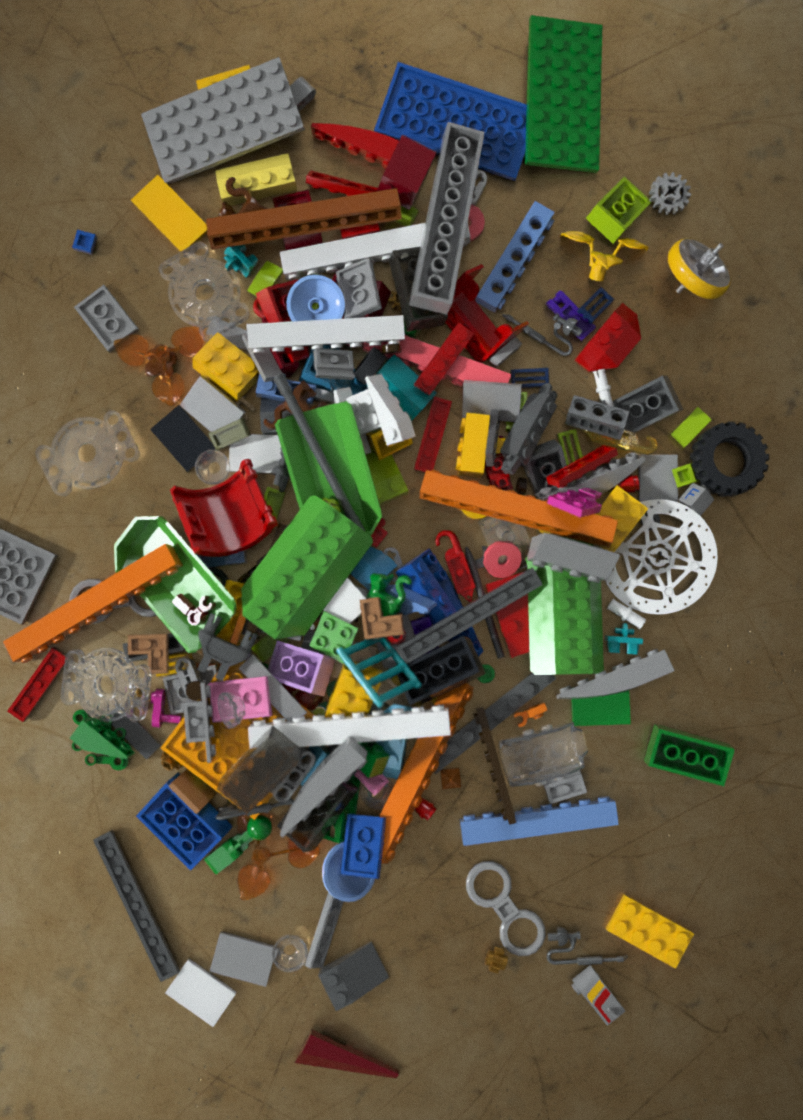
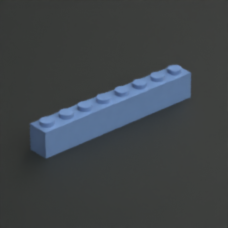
(539, 821)

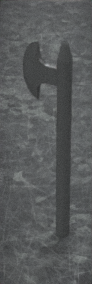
(473, 566)

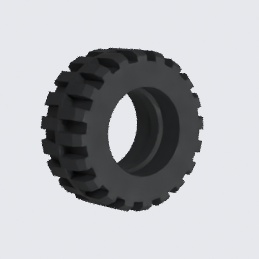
(751, 449)

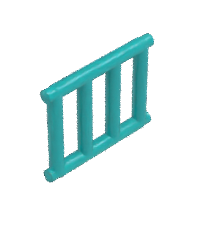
(367, 684)

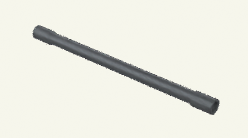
(286, 390)

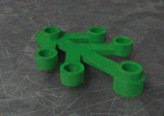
(101, 759)

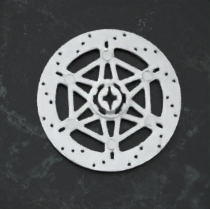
(698, 585)

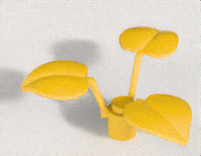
(603, 261)

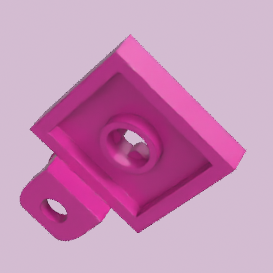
(577, 503)

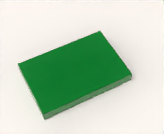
(602, 710)

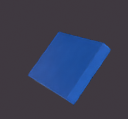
(363, 846)

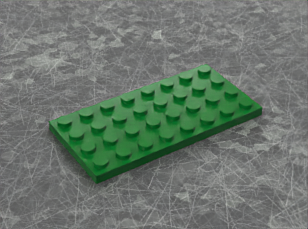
(563, 94)

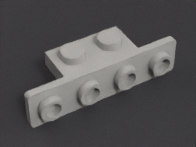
(198, 721)

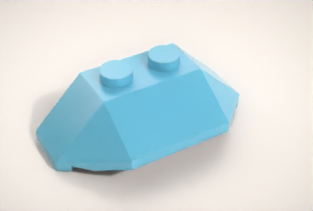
(395, 748)

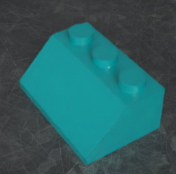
(400, 382)

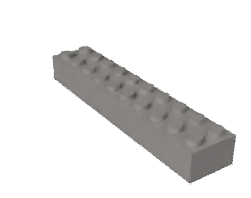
(447, 219)

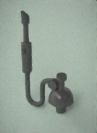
(568, 326)
(281, 474)
(231, 810)
(562, 938)

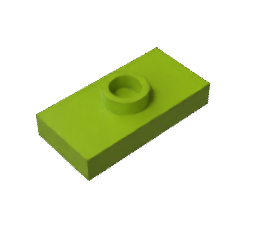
(265, 647)

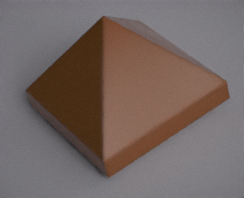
(450, 778)

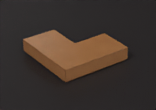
(375, 624)
(155, 646)

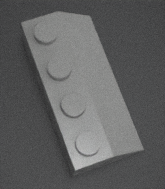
(572, 557)

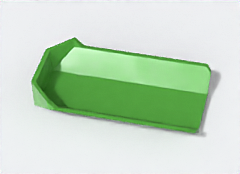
(342, 445)
(303, 570)
(191, 580)
(565, 623)

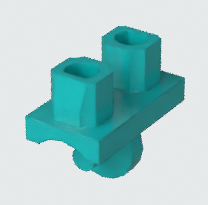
(238, 261)
(613, 642)

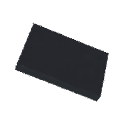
(182, 437)

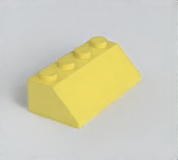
(260, 177)

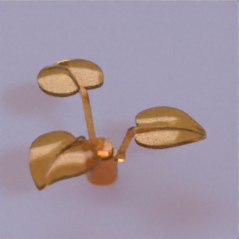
(168, 387)
(253, 880)

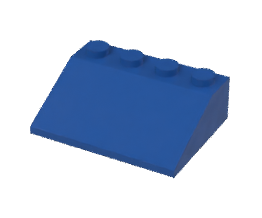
(180, 829)

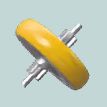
(699, 268)

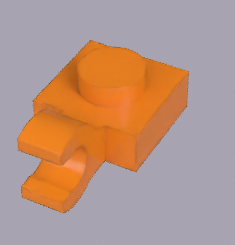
(534, 711)

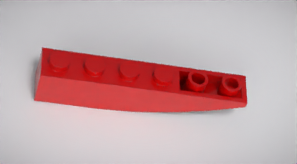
(357, 141)

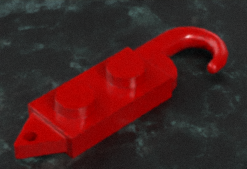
(457, 565)

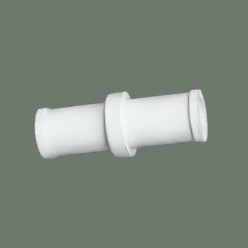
(603, 387)
(626, 613)

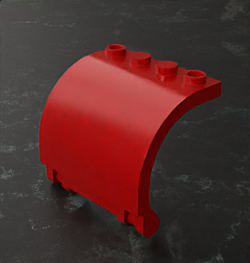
(225, 516)

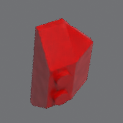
(612, 341)

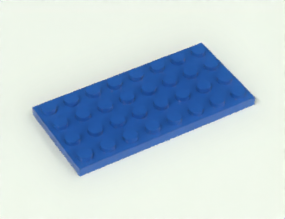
(424, 102)

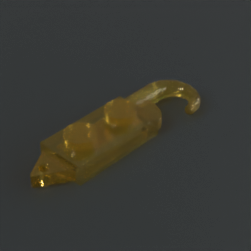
(628, 441)

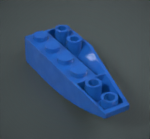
(433, 582)

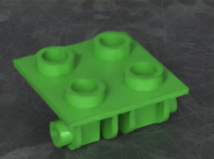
(333, 634)

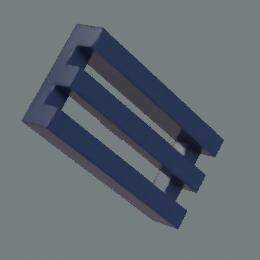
(587, 314)
(530, 371)

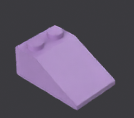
(301, 668)

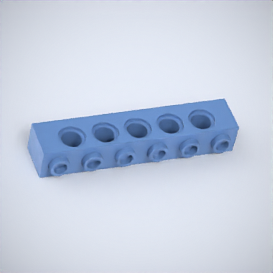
(537, 215)

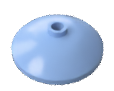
(315, 290)
(340, 886)

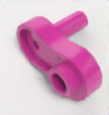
(158, 716)

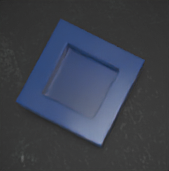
(84, 242)

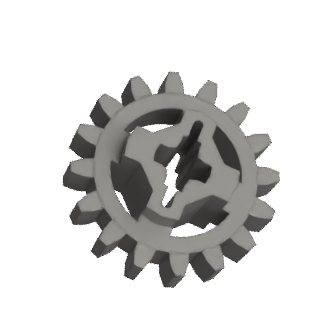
(667, 185)

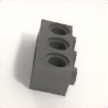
(597, 417)

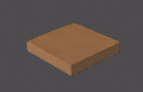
(192, 790)

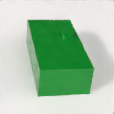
(689, 755)

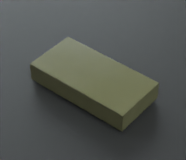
(229, 434)

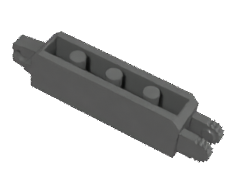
(528, 429)

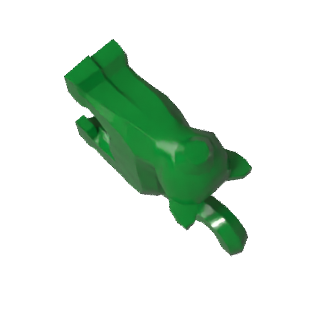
(389, 604)

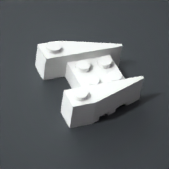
(376, 410)

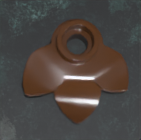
(155, 368)

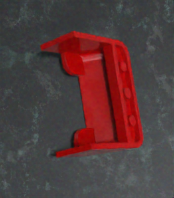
(464, 310)

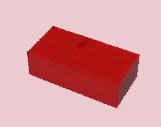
(513, 621)

